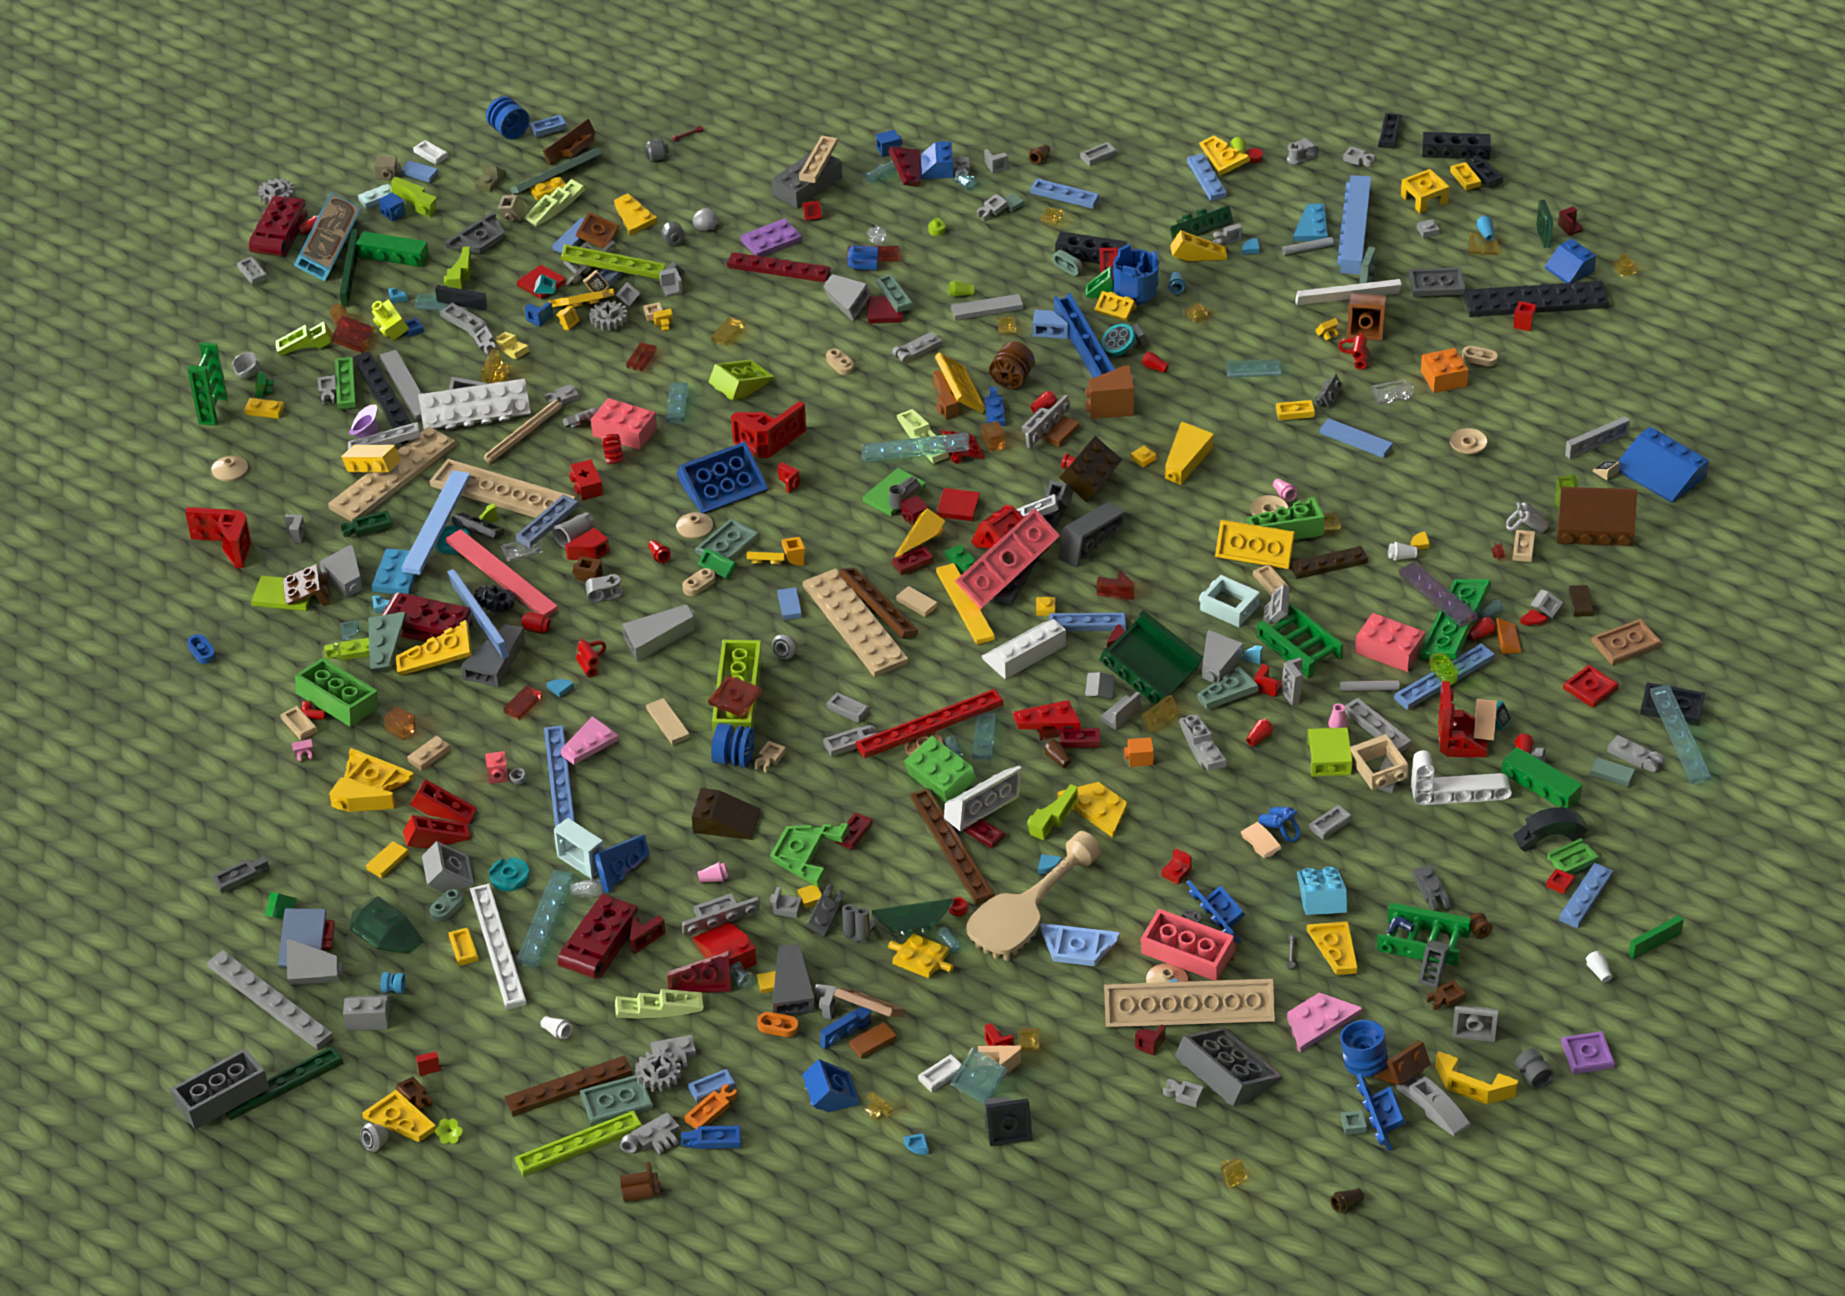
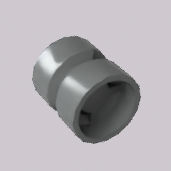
(1536, 1071)

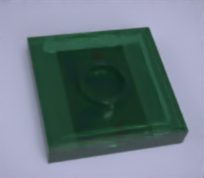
(1544, 223)

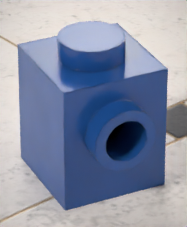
(886, 140)
(392, 206)

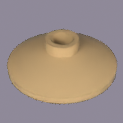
(1468, 441)
(230, 468)
(1267, 503)
(694, 525)
(1165, 973)

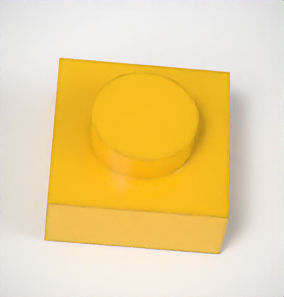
(1143, 456)
(1045, 606)

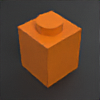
(1139, 752)

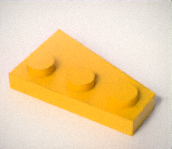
(1222, 156)
(633, 214)
(1335, 945)
(400, 1116)

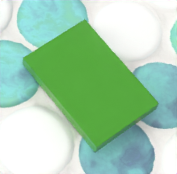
(879, 495)

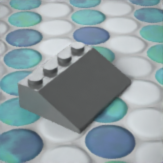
(1226, 1065)

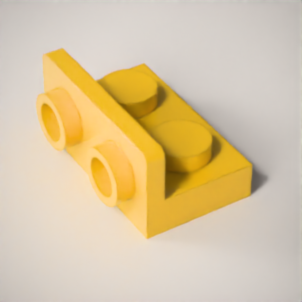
(1115, 306)

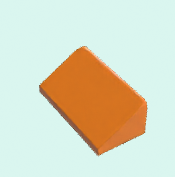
(1507, 637)

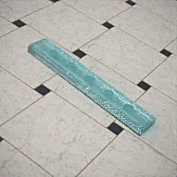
(915, 447)
(1680, 734)
(544, 918)

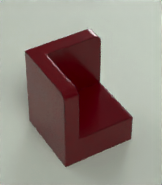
(1568, 222)
(1149, 1040)

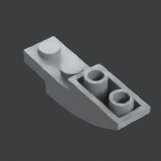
(1201, 743)
(1436, 1104)

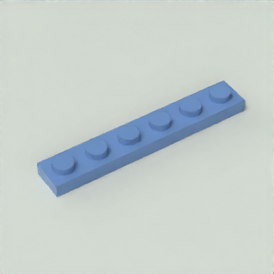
(1431, 684)

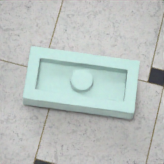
(371, 197)

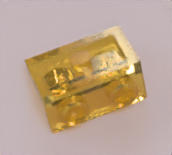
(493, 369)

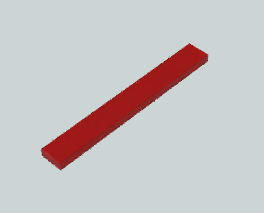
(929, 723)

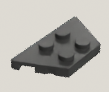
(479, 235)

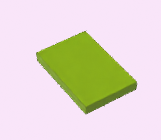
(271, 594)

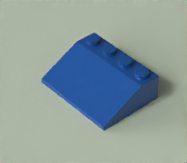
(1663, 465)
(721, 478)

